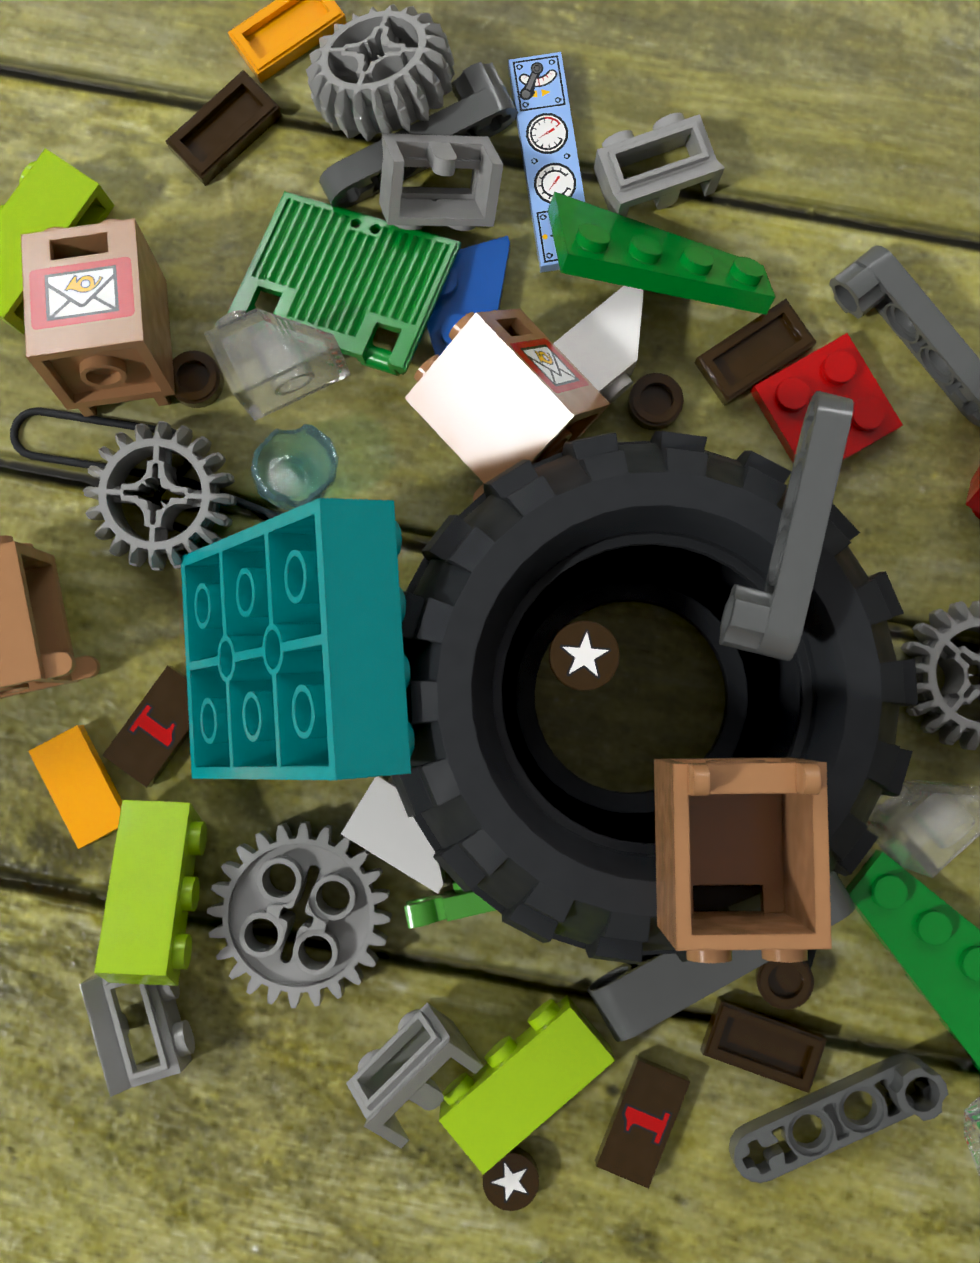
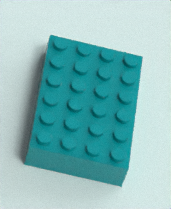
(299, 647)

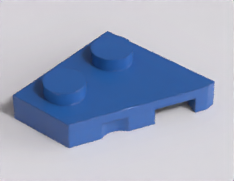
(471, 286)

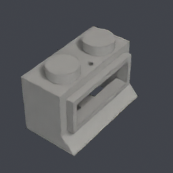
(663, 182)
(435, 206)
(111, 1029)
(404, 1070)

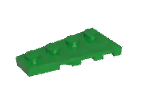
(643, 257)
(928, 942)

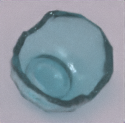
(294, 466)

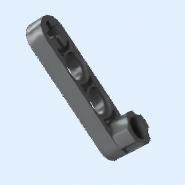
(481, 111)
(884, 284)
(774, 618)
(838, 1129)

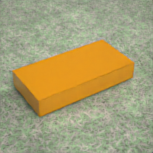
(284, 33)
(79, 785)

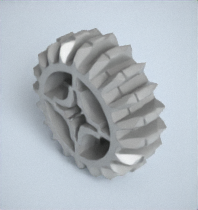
(381, 72)
(159, 471)
(957, 690)

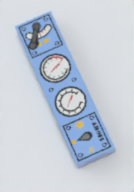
(545, 142)

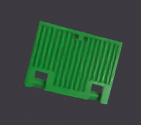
(349, 277)

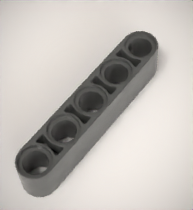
(662, 985)

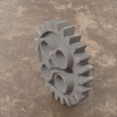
(253, 897)

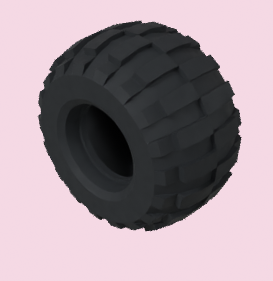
(598, 530)

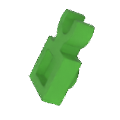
(451, 906)

